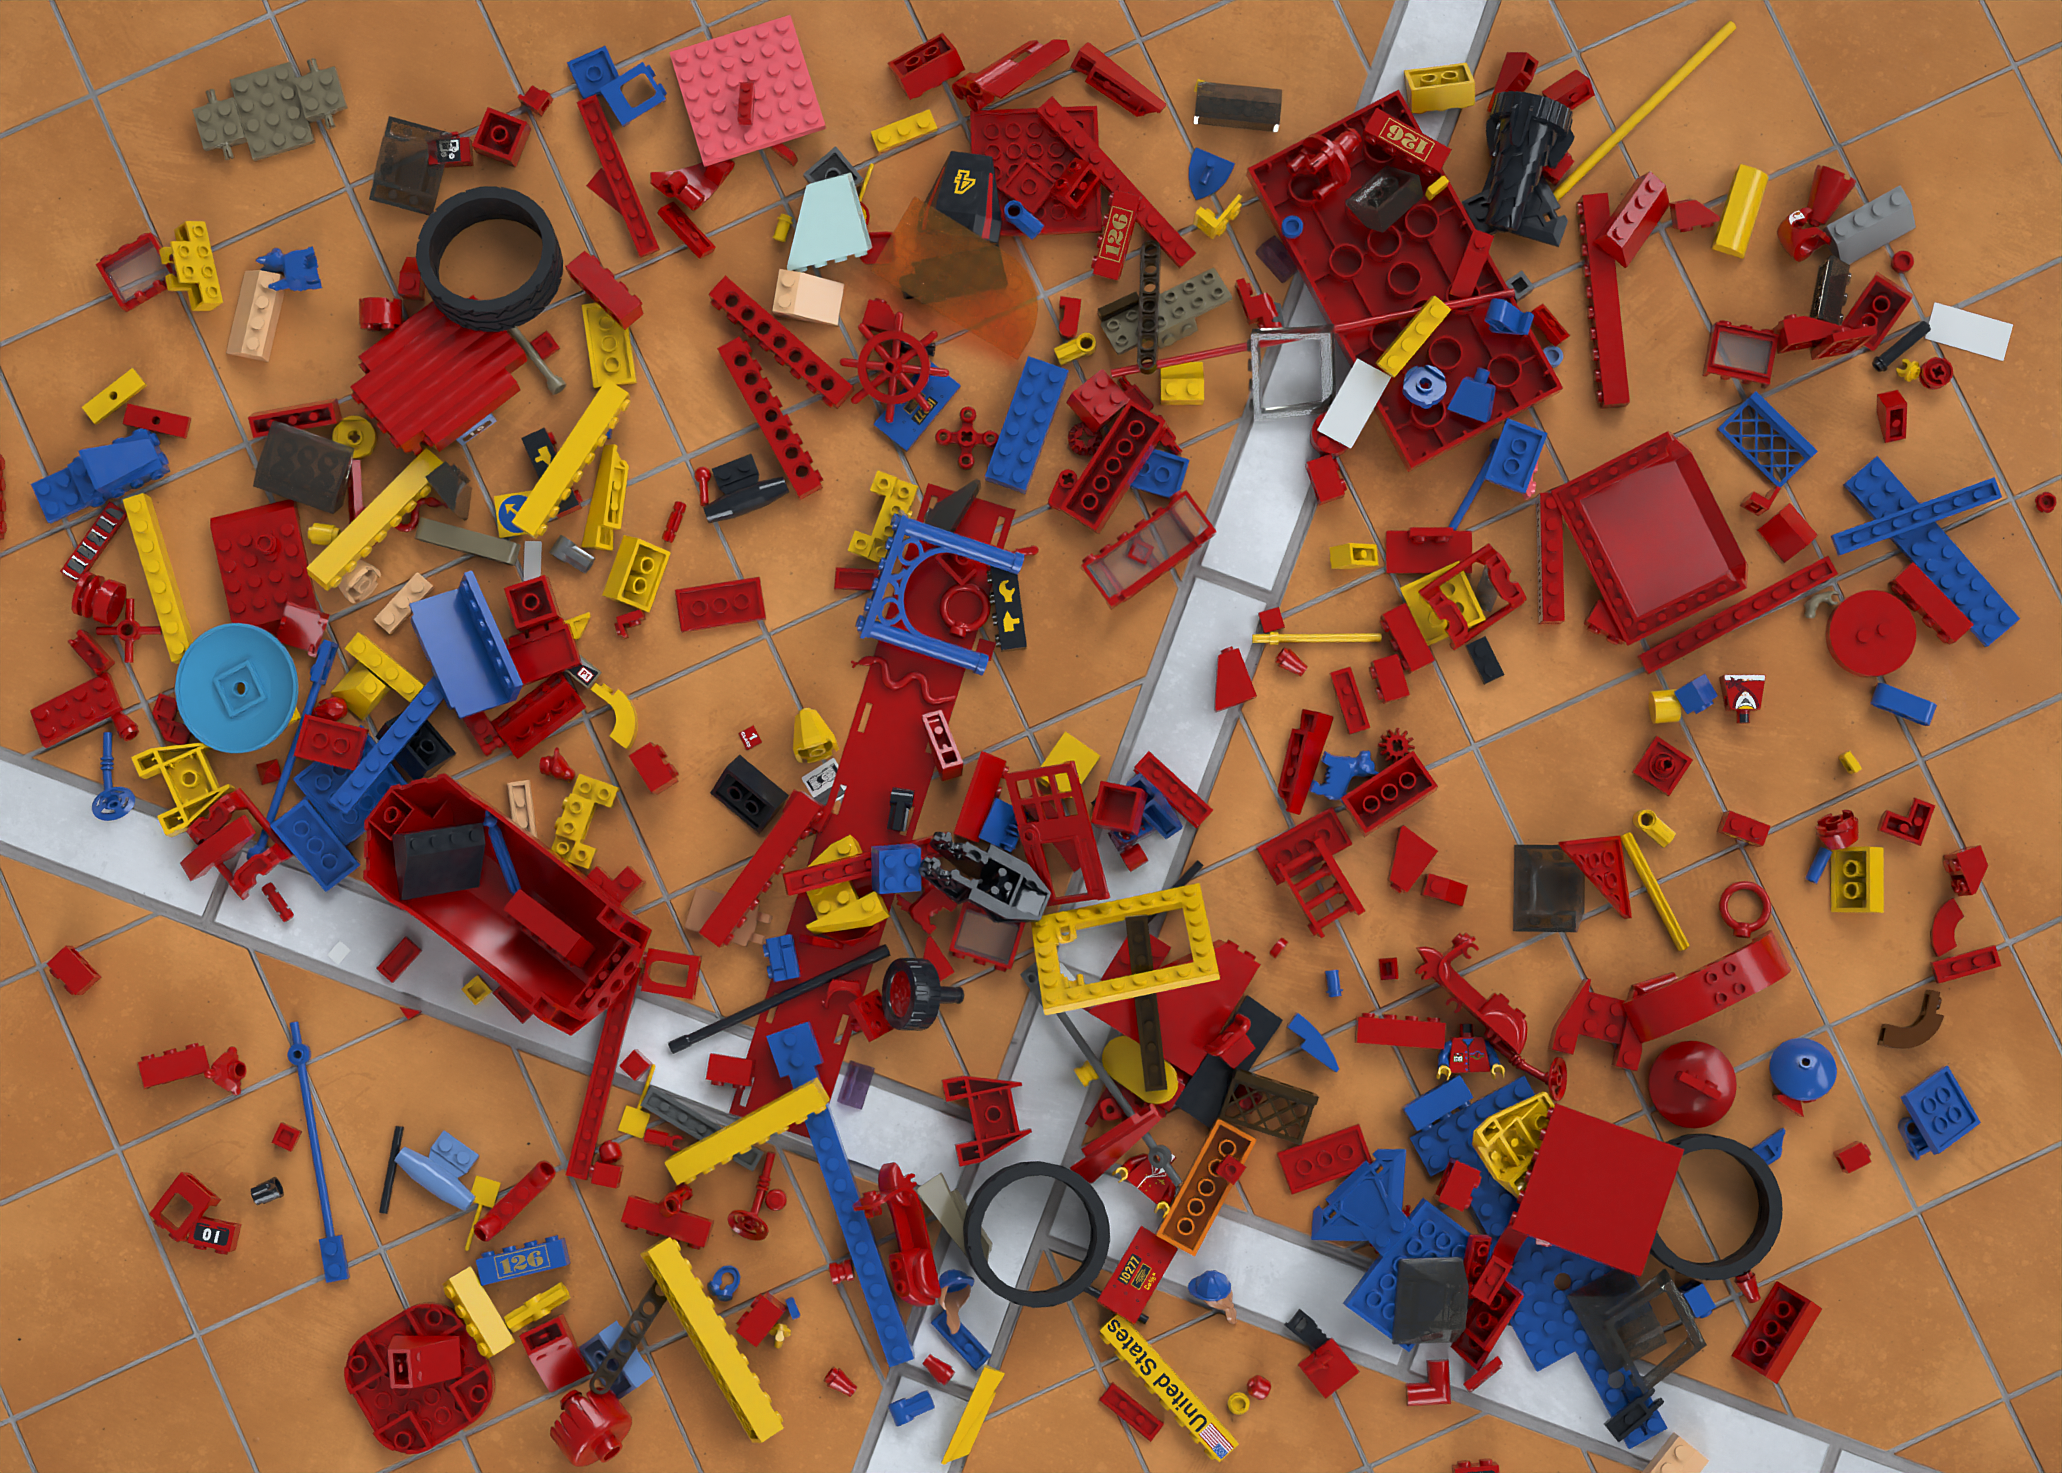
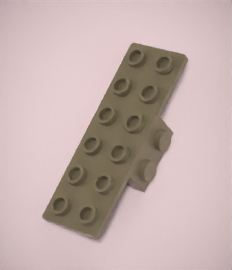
(1176, 312)

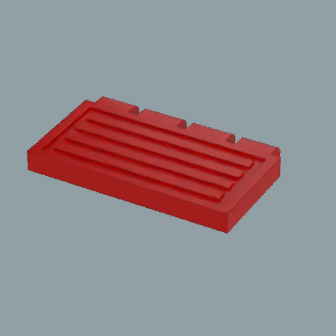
(544, 651)

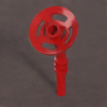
(1552, 1078)
(751, 1218)

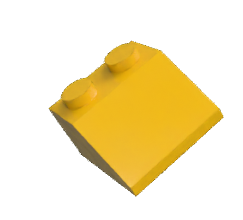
(1182, 384)

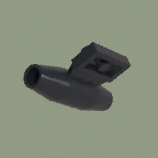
(742, 490)

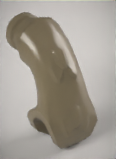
(1813, 603)

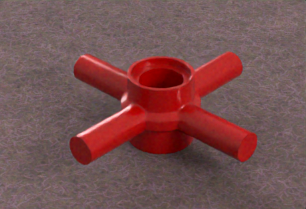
(137, 632)

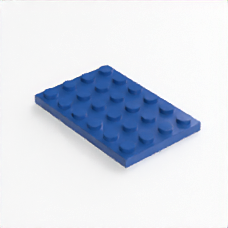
(1376, 1291)

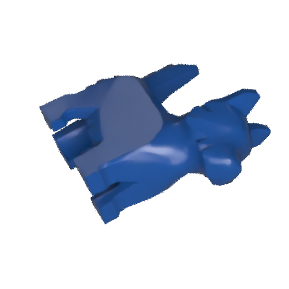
(298, 269)
(1340, 772)

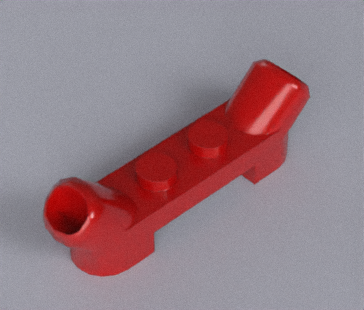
(515, 1201)

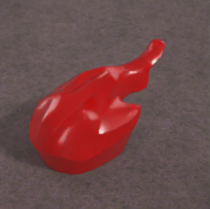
(331, 709)

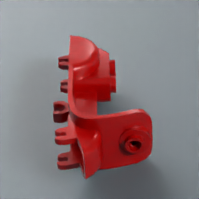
(1493, 1013)
(914, 1264)

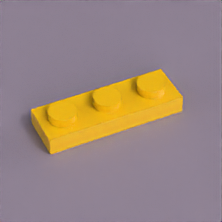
(904, 131)

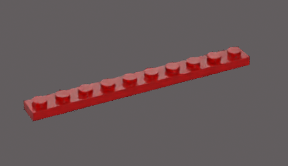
(1114, 179)
(1737, 615)
(601, 1081)

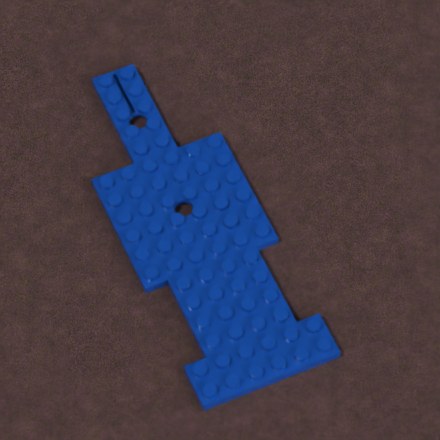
(1544, 1316)

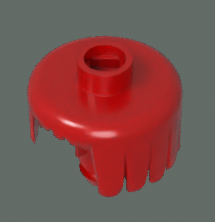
(591, 1429)

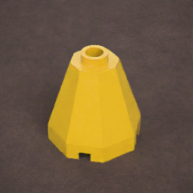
(812, 737)

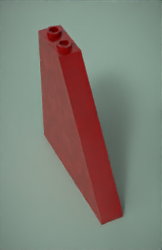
(1190, 1013)

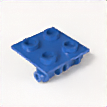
(1001, 826)

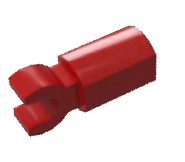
(661, 1139)

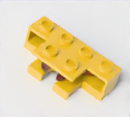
(193, 265)

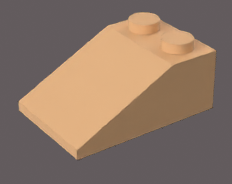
(807, 298)

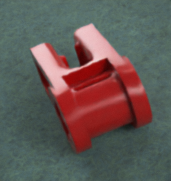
(1061, 490)

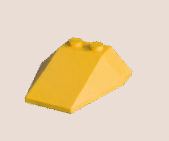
(1509, 1140)

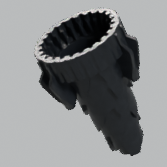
(1521, 139)

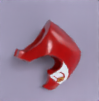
(1796, 240)

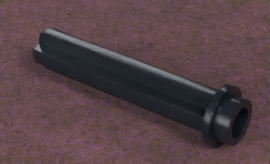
(1882, 362)

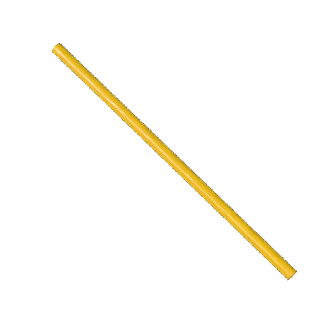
(1644, 110)

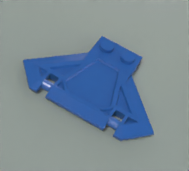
(1368, 1205)

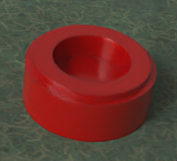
(1902, 261)
(1278, 947)

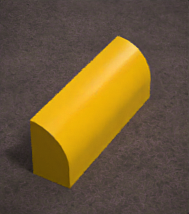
(1740, 211)

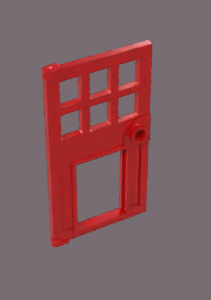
(1057, 829)

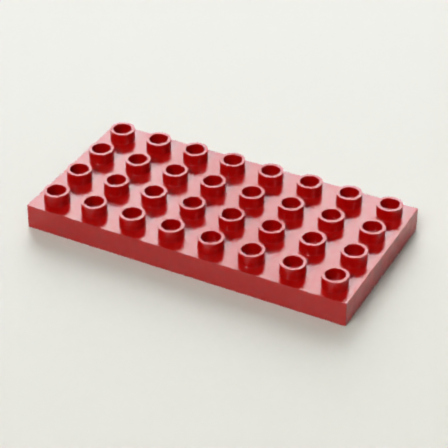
(1375, 273)

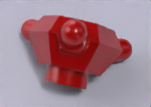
(227, 1071)

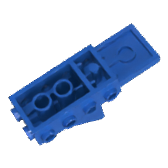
(101, 475)

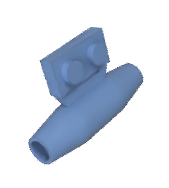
(441, 1171)

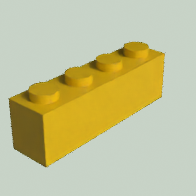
(1413, 336)
(385, 667)
(478, 1313)

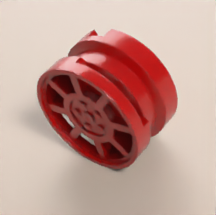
(1936, 373)

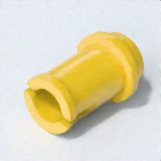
(782, 227)

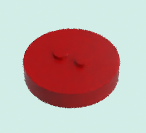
(1870, 633)

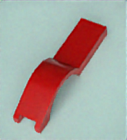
(1498, 1265)

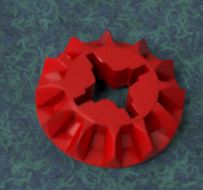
(1079, 446)

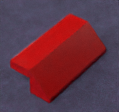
(538, 714)

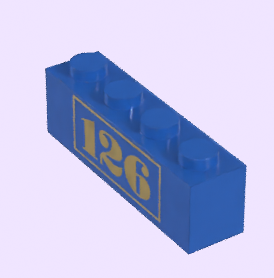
(522, 1261)

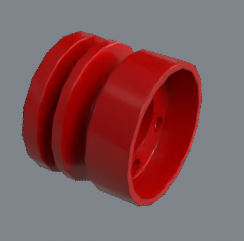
(99, 598)

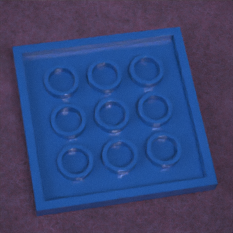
(322, 781)

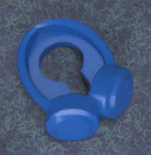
(726, 1294)

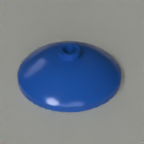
(1803, 1081)

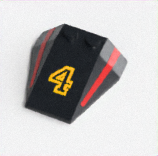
(969, 194)

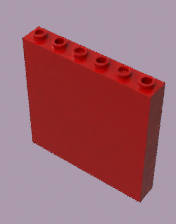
(1596, 1189)

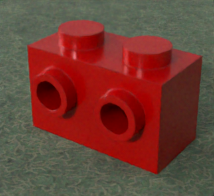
(1075, 183)

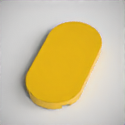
(1124, 1064)

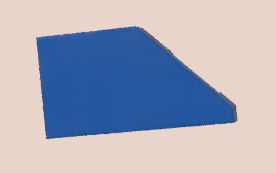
(1771, 1147)

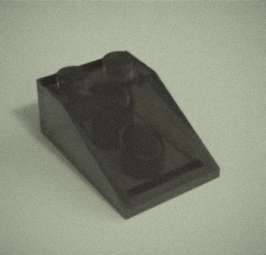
(952, 509)

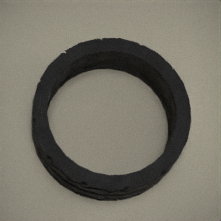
(478, 206)
(1766, 1226)
(1097, 1248)

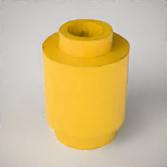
(323, 533)

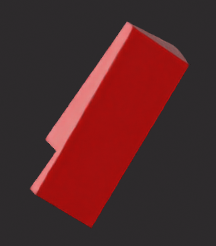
(1486, 1325)

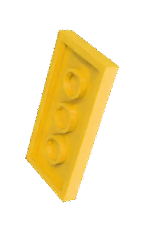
(608, 348)

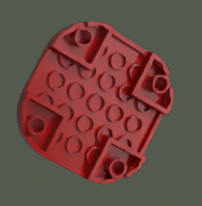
(424, 1415)

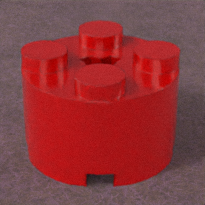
(379, 312)
(1324, 444)

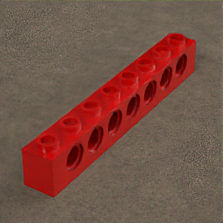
(728, 289)
(730, 354)

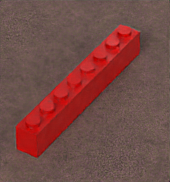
(761, 869)

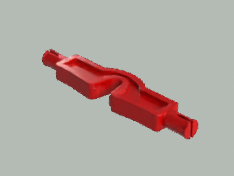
(1135, 394)

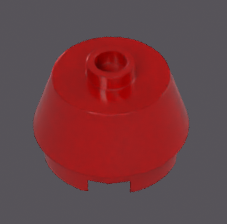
(1838, 830)

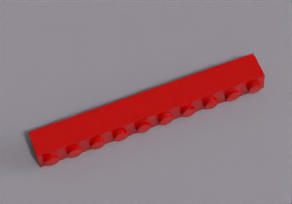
(1604, 305)

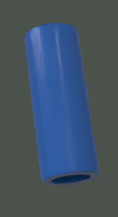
(1818, 865)

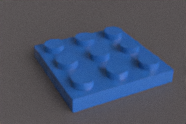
(1940, 1110)

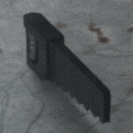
(1310, 1332)

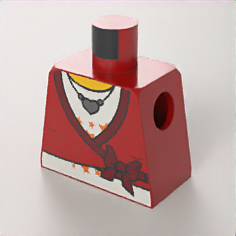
(1742, 694)

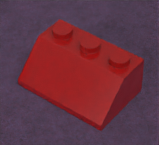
(926, 66)

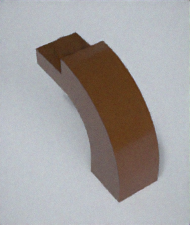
(1919, 1031)

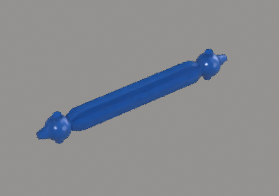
(502, 853)

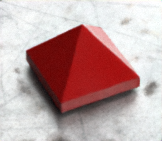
(269, 771)
(1389, 968)

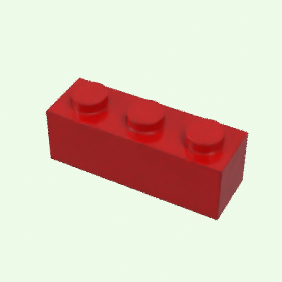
(746, 103)

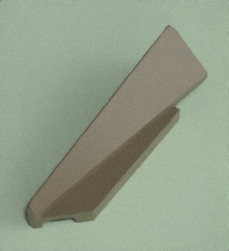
(950, 1210)

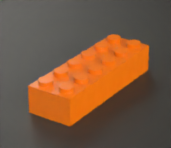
(1203, 1189)

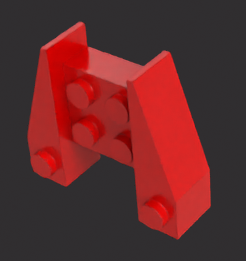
(1600, 1019)
(991, 1115)

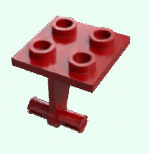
(1328, 1368)

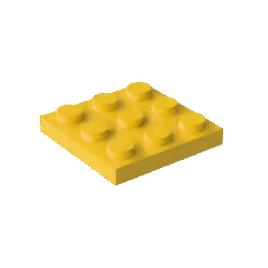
(1456, 589)

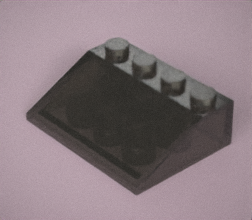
(304, 467)

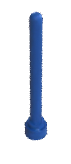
(1473, 489)

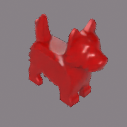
(926, 905)

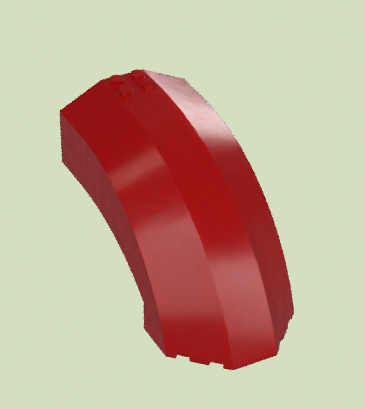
(475, 917)

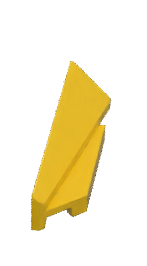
(607, 501)
(973, 1414)

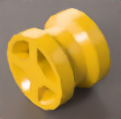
(1086, 1073)

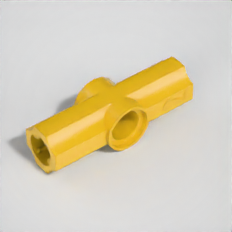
(537, 1307)

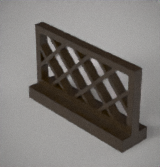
(1273, 1087)

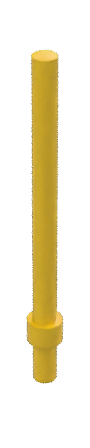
(1274, 638)

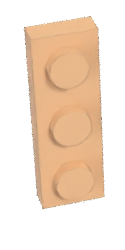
(398, 608)

